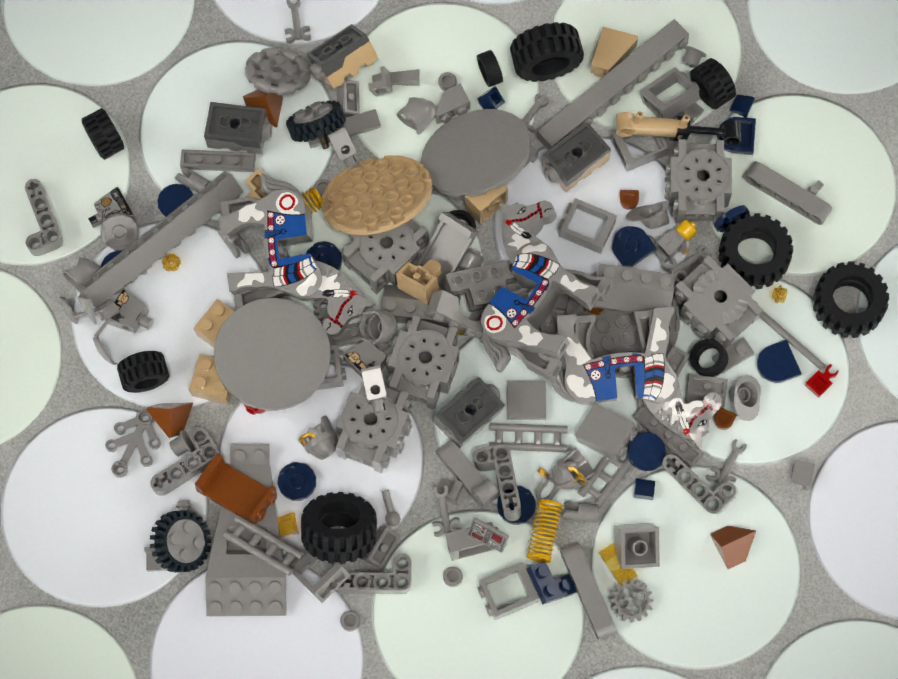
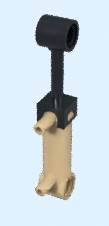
(629, 124)

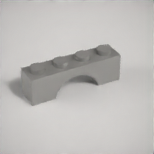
(445, 308)

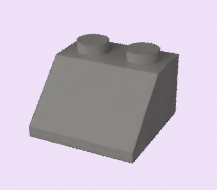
(637, 545)

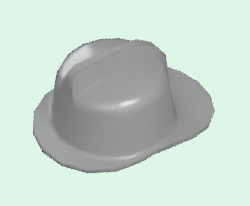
(650, 215)
(746, 397)

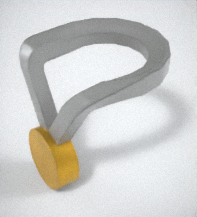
(545, 474)

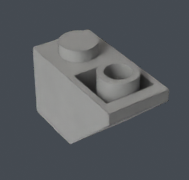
(452, 103)

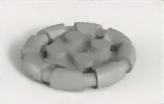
(266, 72)

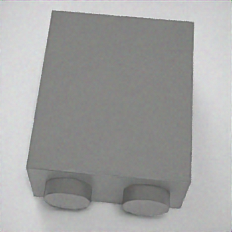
(606, 432)

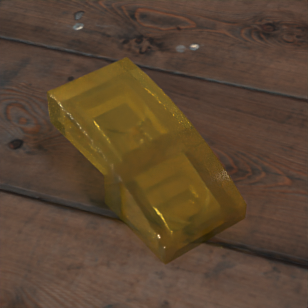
(610, 559)

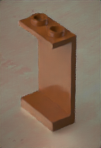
(235, 490)

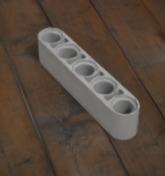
(788, 193)
(588, 591)

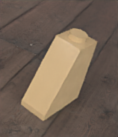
(612, 50)

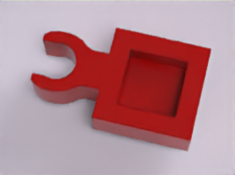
(820, 382)

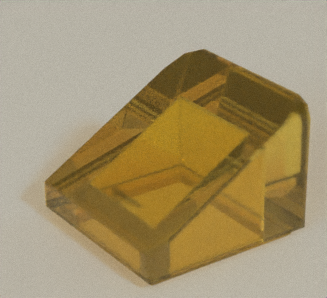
(288, 525)

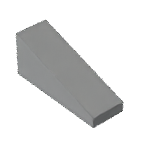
(407, 78)

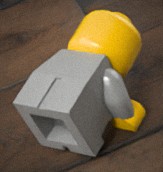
(675, 239)

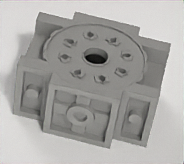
(700, 169)
(372, 254)
(706, 315)
(419, 345)
(376, 442)

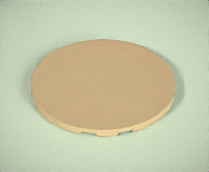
(376, 195)

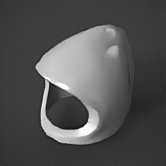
(420, 113)
(81, 272)

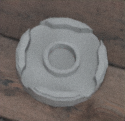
(119, 231)

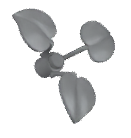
(104, 311)

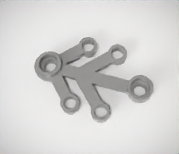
(134, 439)

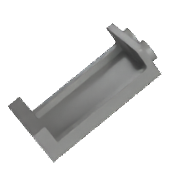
(448, 244)

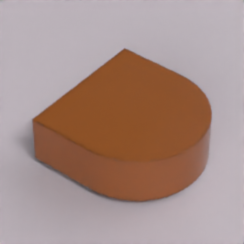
(629, 199)
(724, 419)

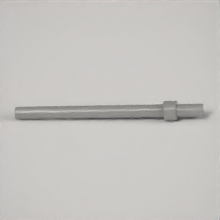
(791, 340)

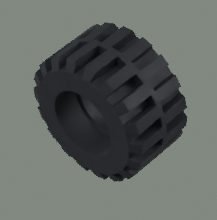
(714, 83)
(102, 133)
(143, 371)

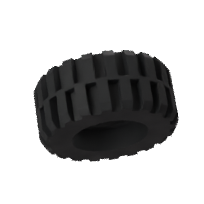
(546, 51)
(763, 229)
(860, 278)
(338, 544)

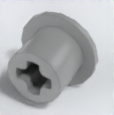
(692, 56)
(181, 444)

